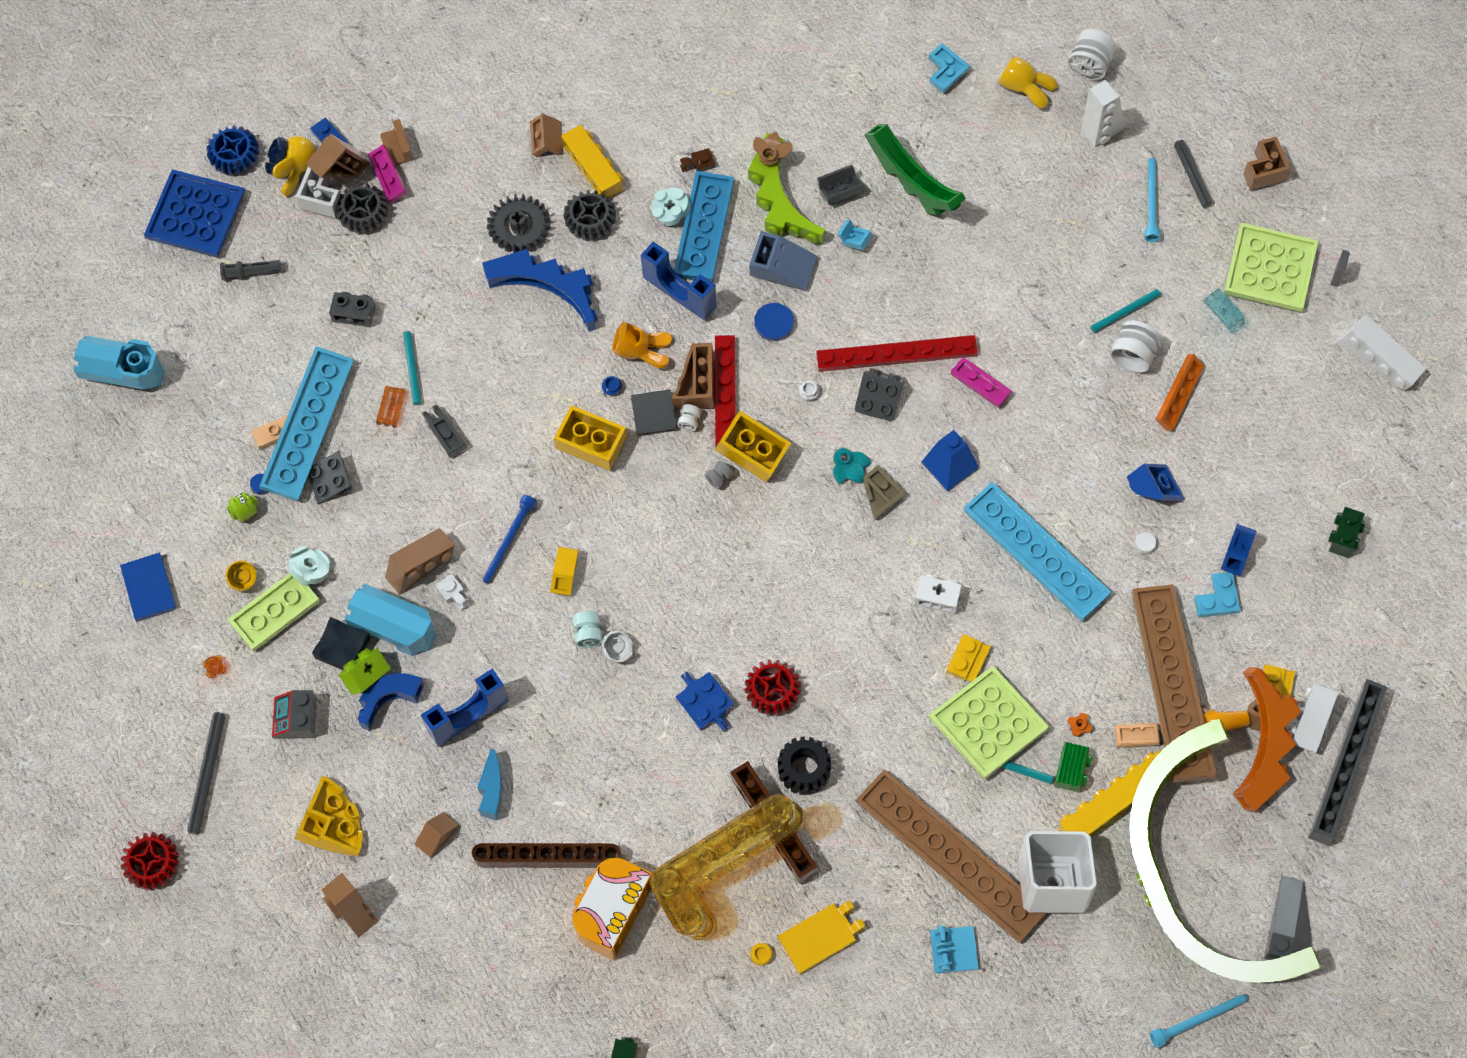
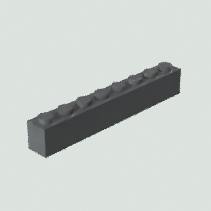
(1347, 762)

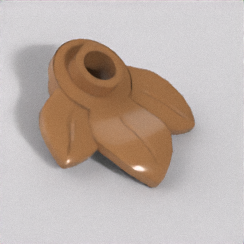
(771, 147)

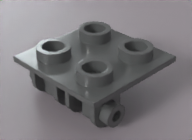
(329, 478)

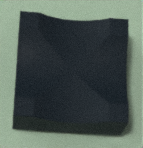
(340, 643)

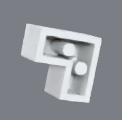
(316, 196)

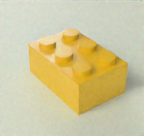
(590, 438)
(752, 446)

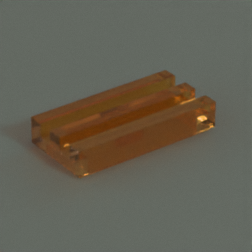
(387, 421)

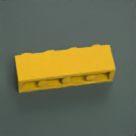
(591, 161)

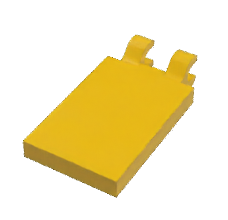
(820, 936)

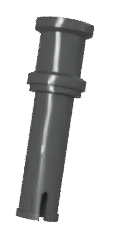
(242, 269)

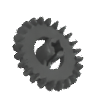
(511, 210)

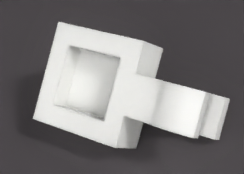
(451, 590)

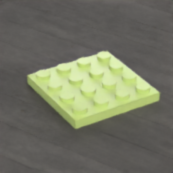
(1271, 267)
(988, 722)

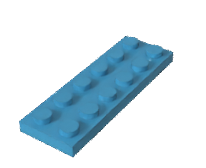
(704, 226)

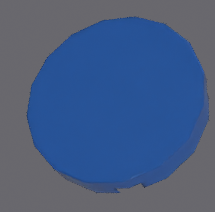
(773, 321)

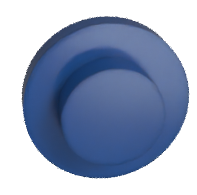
(611, 385)

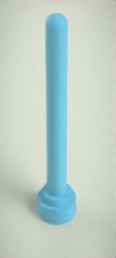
(1152, 233)
(1160, 1036)

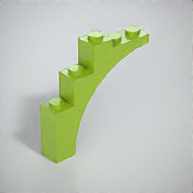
(782, 214)

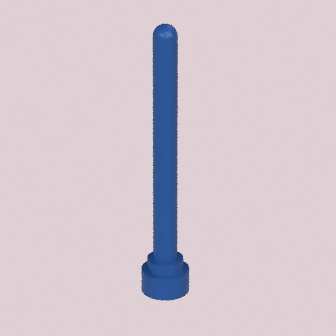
(527, 504)

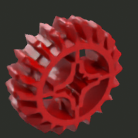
(759, 678)
(133, 857)

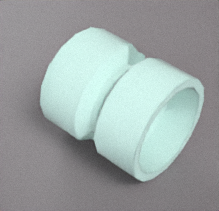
(587, 625)

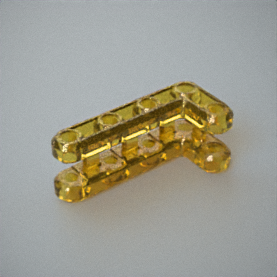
(688, 875)

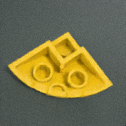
(331, 821)

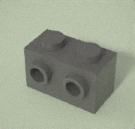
(352, 309)

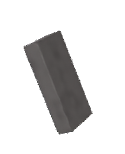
(1340, 268)

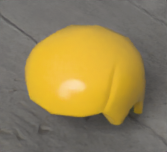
(241, 576)

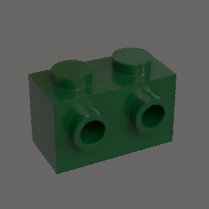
(1344, 538)

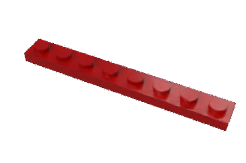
(896, 353)

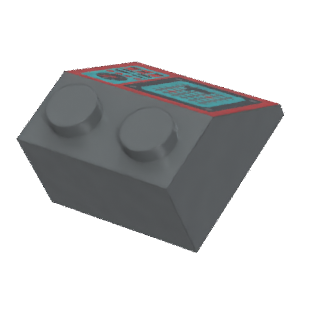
(294, 715)

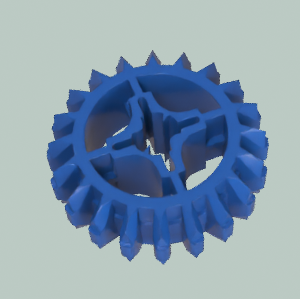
(227, 160)

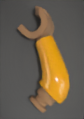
(1235, 719)

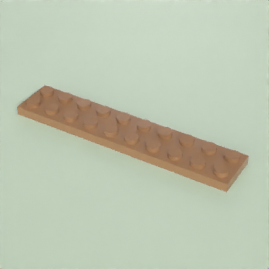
(1171, 674)
(949, 854)

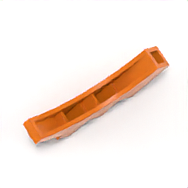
(1274, 743)

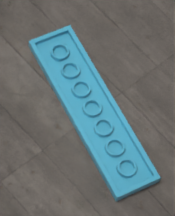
(306, 424)
(1037, 551)

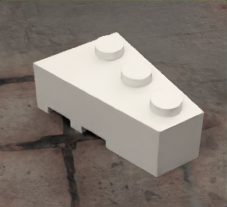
(1314, 717)

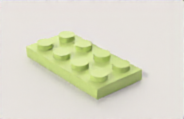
(273, 611)

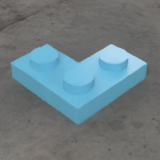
(950, 66)
(1224, 599)

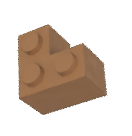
(1269, 167)

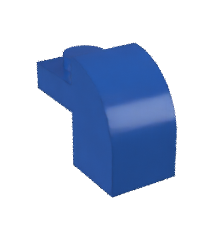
(1238, 550)

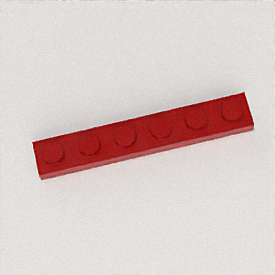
(724, 384)

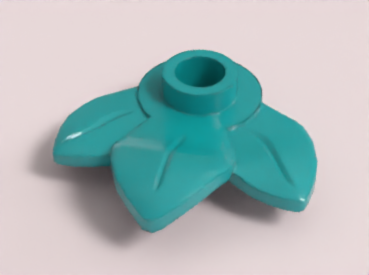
(851, 468)

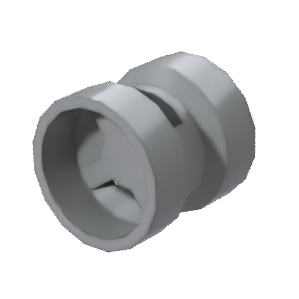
(718, 474)

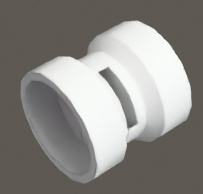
(689, 417)

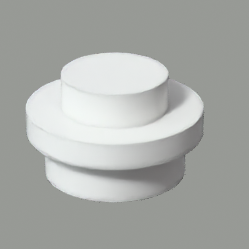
(808, 390)

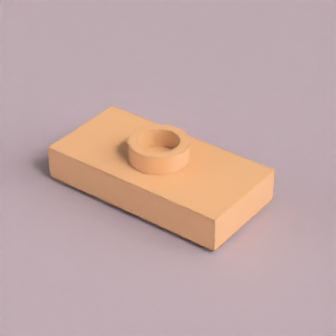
(268, 433)
(1136, 735)

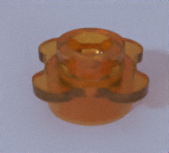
(214, 660)

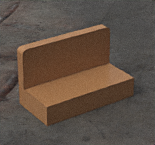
(545, 135)
(397, 144)

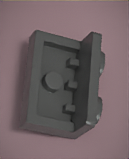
(839, 185)

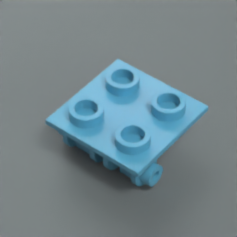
(954, 949)

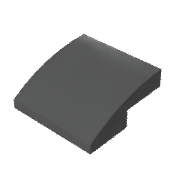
(653, 411)

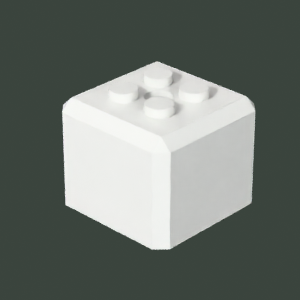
(1058, 858)

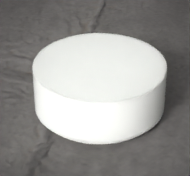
(1145, 543)

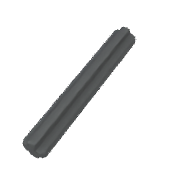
(1193, 173)

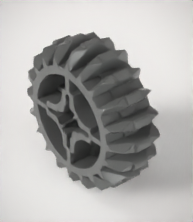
(363, 203)
(593, 206)

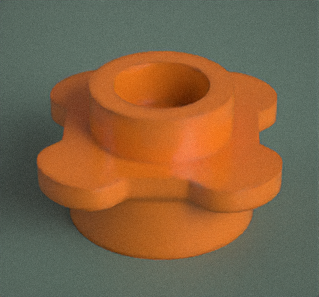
(1079, 730)

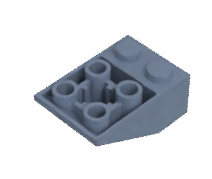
(782, 261)

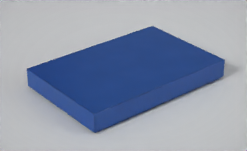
(148, 587)

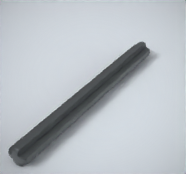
(206, 773)

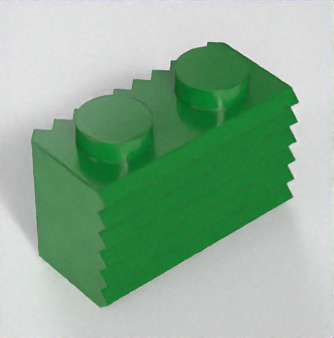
(1072, 767)

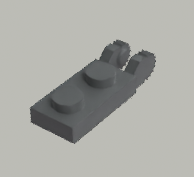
(445, 432)

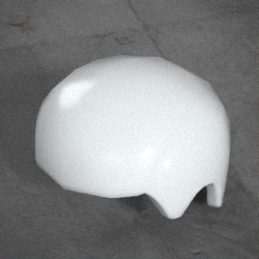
(617, 646)

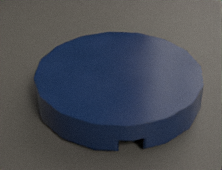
(275, 153)

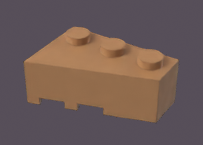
(697, 378)
(418, 560)
(348, 904)

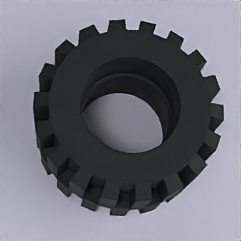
(808, 749)

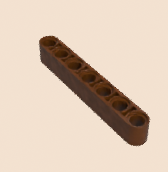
(537, 851)

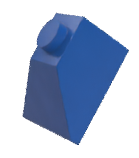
(950, 461)
(1155, 482)

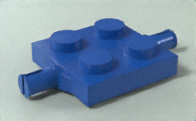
(705, 701)

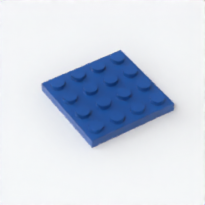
(194, 213)

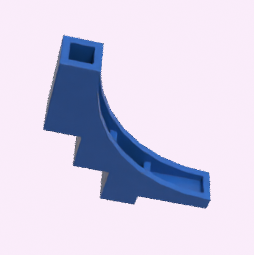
(522, 269)

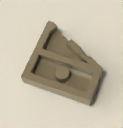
(881, 491)

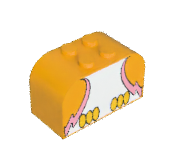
(610, 905)

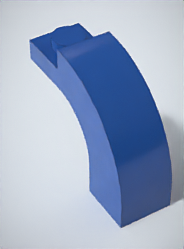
(384, 689)

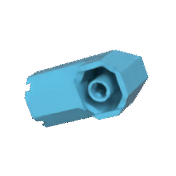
(118, 362)
(391, 620)

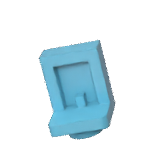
(854, 236)

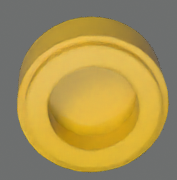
(761, 954)

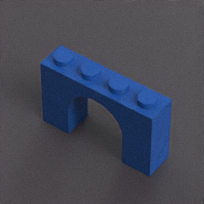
(697, 297)
(487, 698)

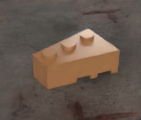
(337, 158)

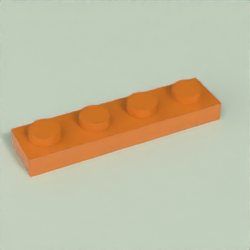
(1180, 392)

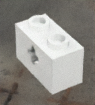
(927, 596)

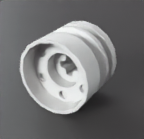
(1092, 54)
(1135, 346)

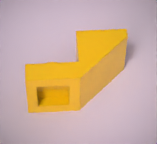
(564, 570)

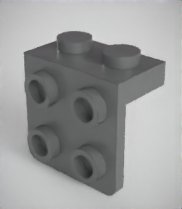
(879, 394)

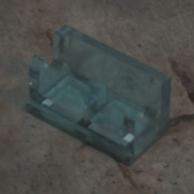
(1224, 310)

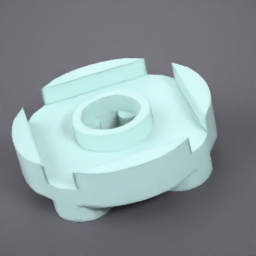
(667, 197)
(305, 574)

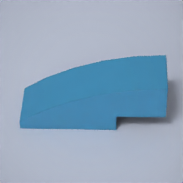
(491, 787)

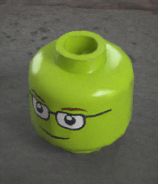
(242, 507)

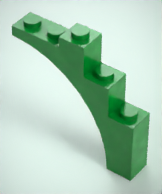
(895, 160)

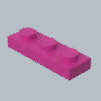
(387, 173)
(980, 382)

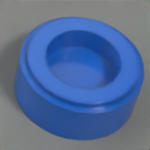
(255, 483)

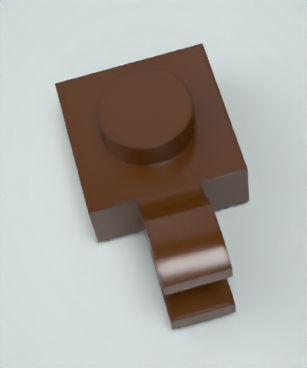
(699, 160)

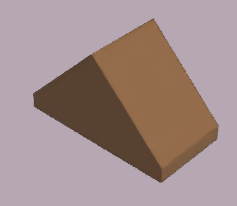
(435, 834)

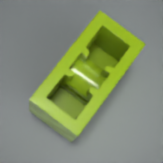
(364, 671)

